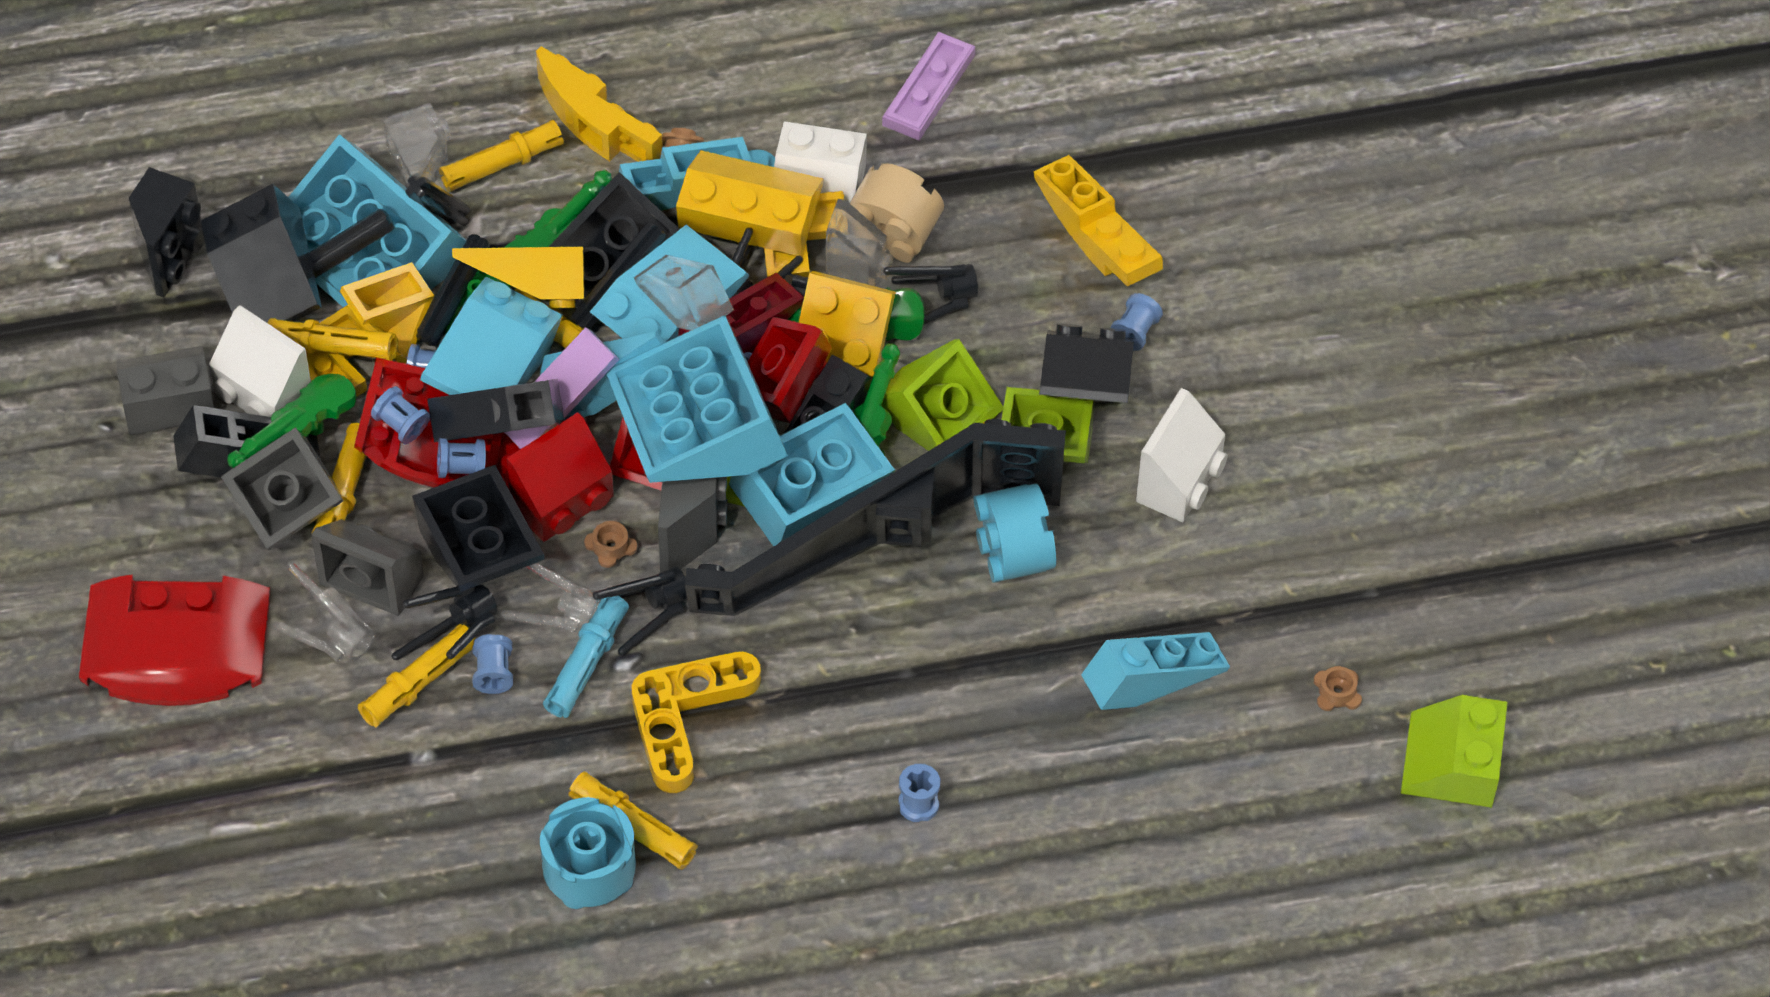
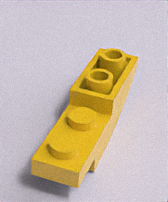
(583, 107)
(1094, 224)

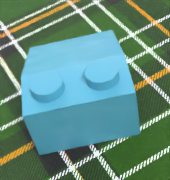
(632, 312)
(492, 341)
(825, 467)

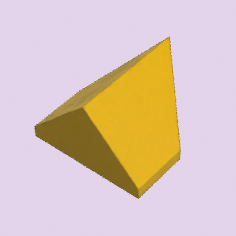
(391, 303)

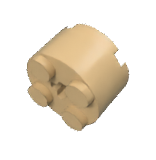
(899, 208)

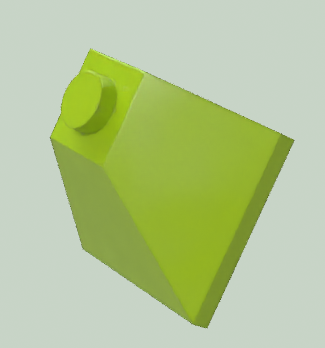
(940, 396)

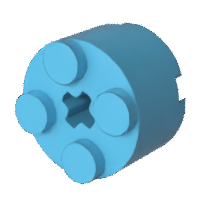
(1015, 532)
(588, 853)

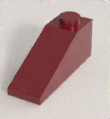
(757, 307)

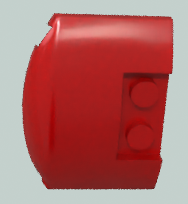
(418, 459)
(174, 638)

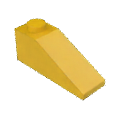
(539, 271)

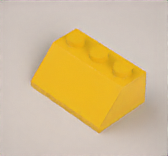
(731, 194)

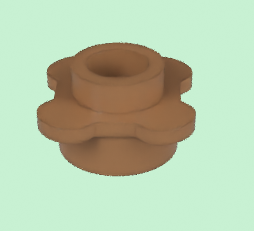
(680, 136)
(608, 533)
(1339, 678)

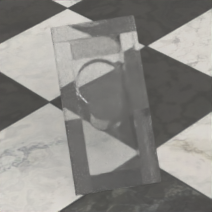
(417, 142)
(855, 247)
(685, 291)

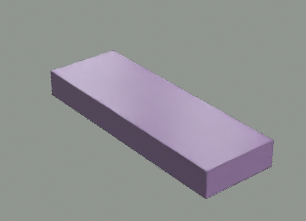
(928, 86)
(577, 372)

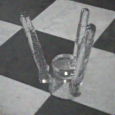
(575, 602)
(348, 632)

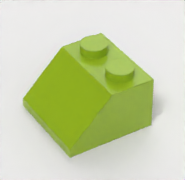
(1073, 415)
(1455, 750)

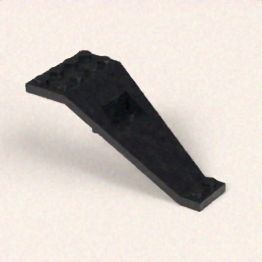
(891, 511)

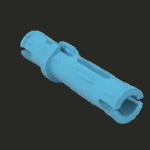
(593, 641)

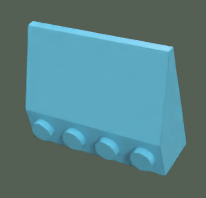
(352, 185)
(696, 408)

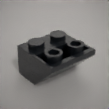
(166, 226)

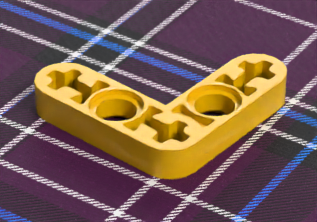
(674, 698)

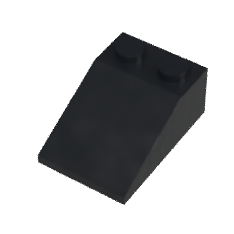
(609, 227)
(263, 256)
(1087, 364)
(475, 529)

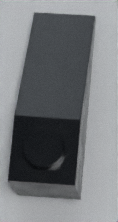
(212, 434)

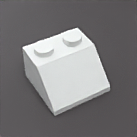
(824, 153)
(257, 365)
(1180, 459)

